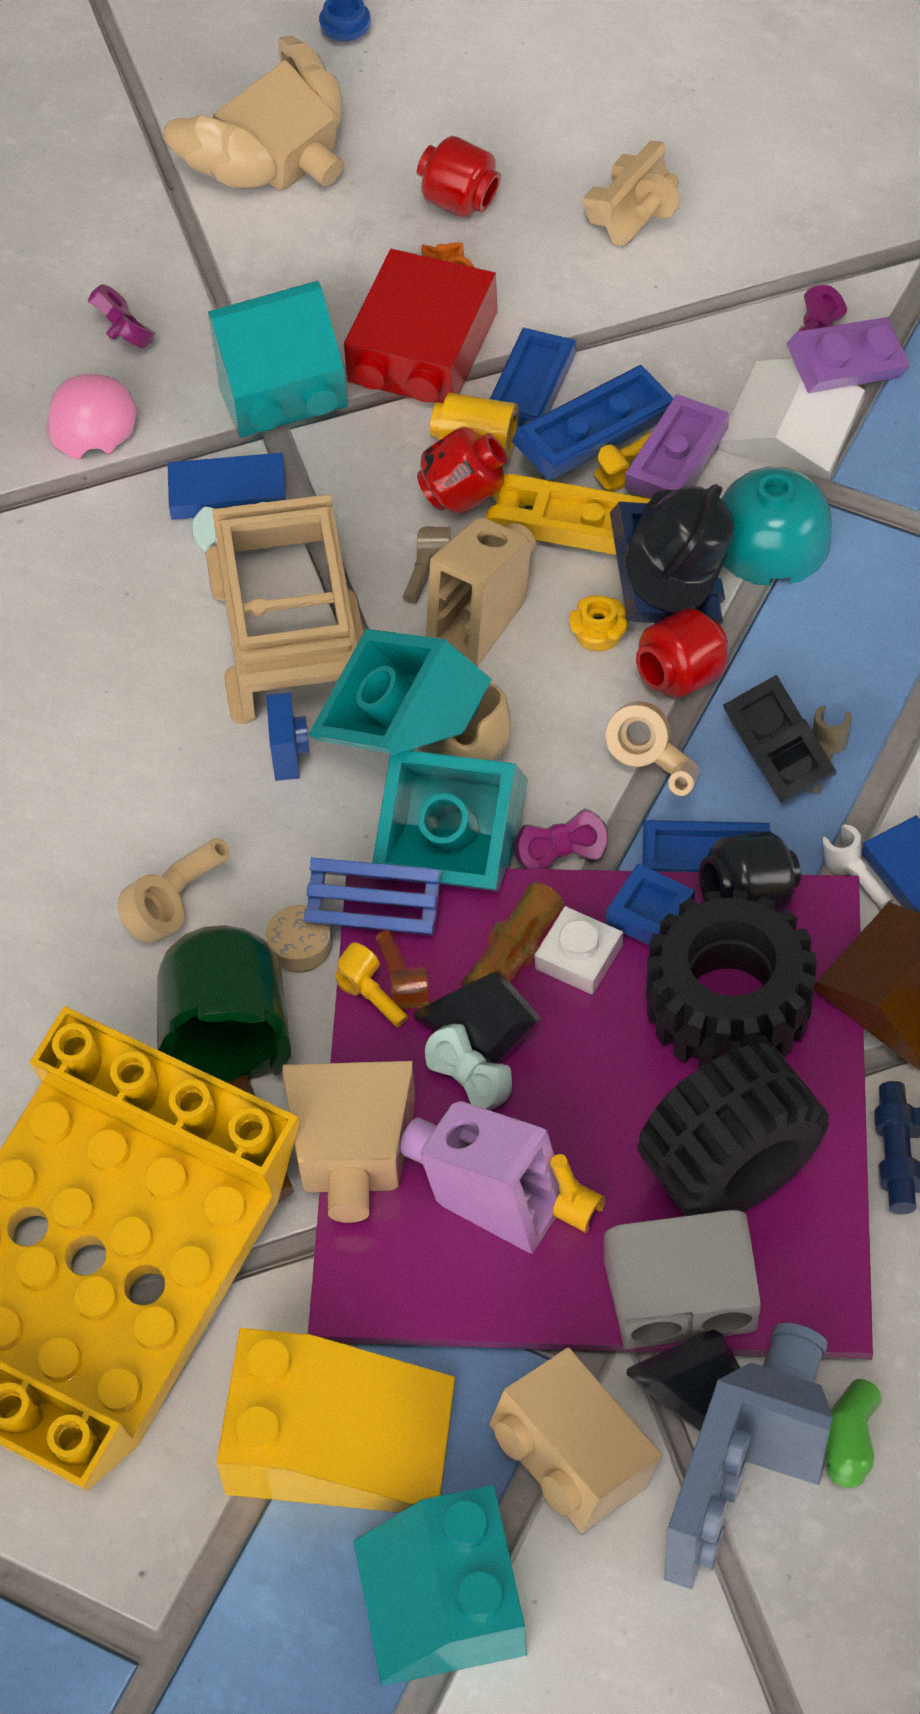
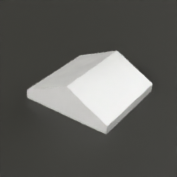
(787, 425)

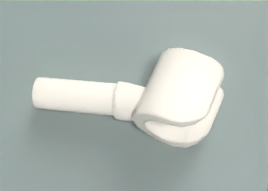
(849, 862)

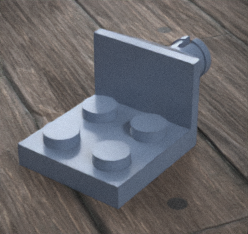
(758, 1417)

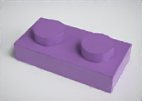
(847, 354)
(677, 447)

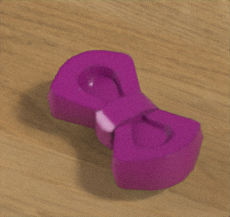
(823, 307)
(117, 312)
(582, 835)

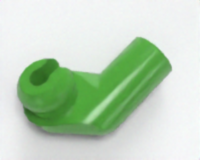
(849, 1443)

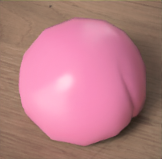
(90, 414)

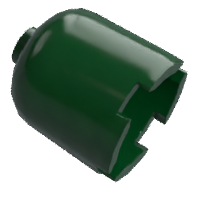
(223, 1004)

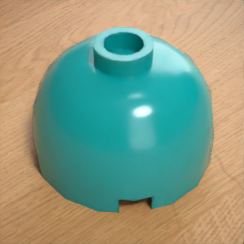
(778, 526)

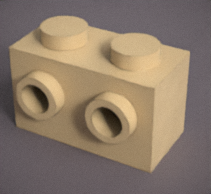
(574, 1440)

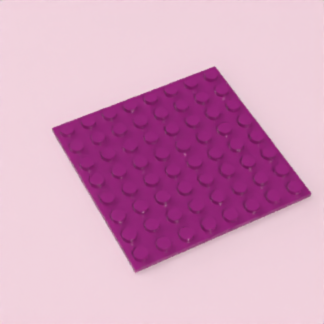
(592, 1083)

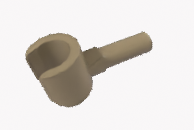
(429, 542)
(832, 738)

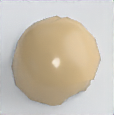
(485, 734)

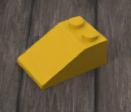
(332, 1424)

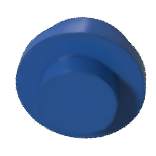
(344, 19)

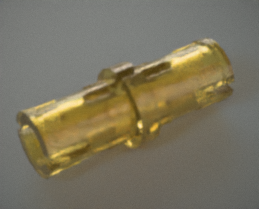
(516, 939)

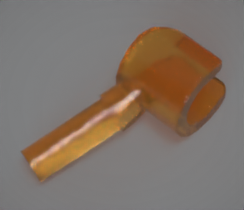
(407, 985)

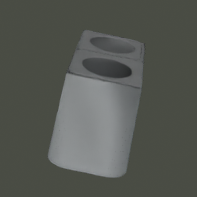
(682, 1278)

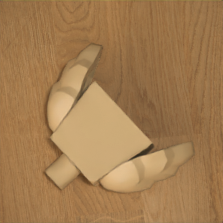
(270, 129)

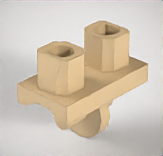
(638, 192)

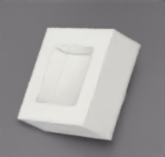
(578, 950)

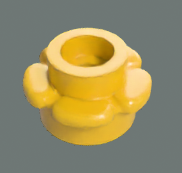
(598, 633)

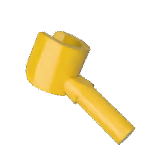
(616, 463)
(354, 977)
(575, 1201)

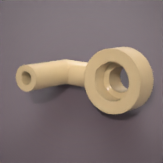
(657, 749)
(153, 903)

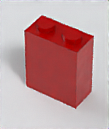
(420, 327)

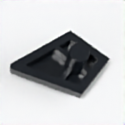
(490, 1012)
(687, 1375)

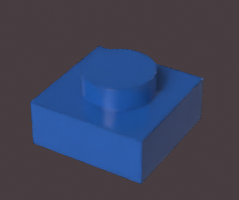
(286, 735)
(645, 902)

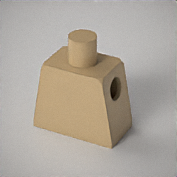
(478, 585)
(350, 1129)

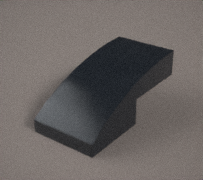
(779, 739)

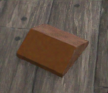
(880, 981)

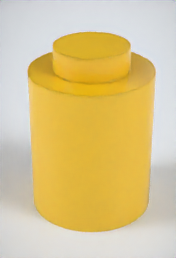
(480, 413)

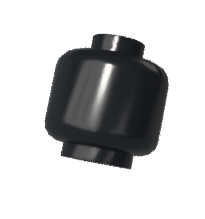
(751, 864)

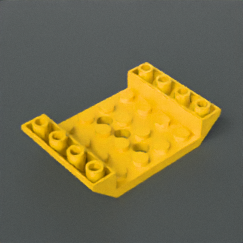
(172, 1185)

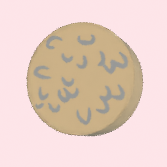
(297, 943)

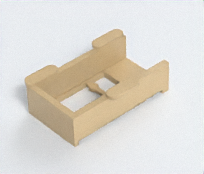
(288, 656)

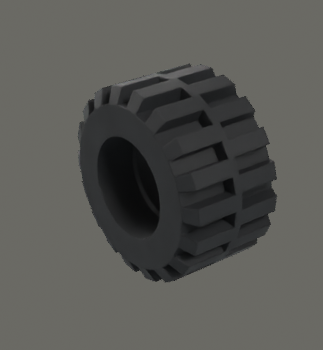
(737, 937)
(733, 1131)

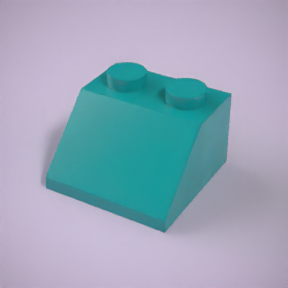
(277, 359)
(400, 694)
(451, 817)
(440, 1588)

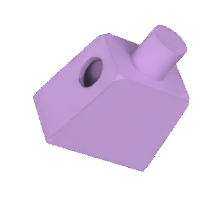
(488, 1171)

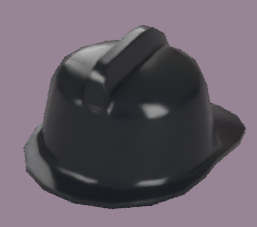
(680, 547)

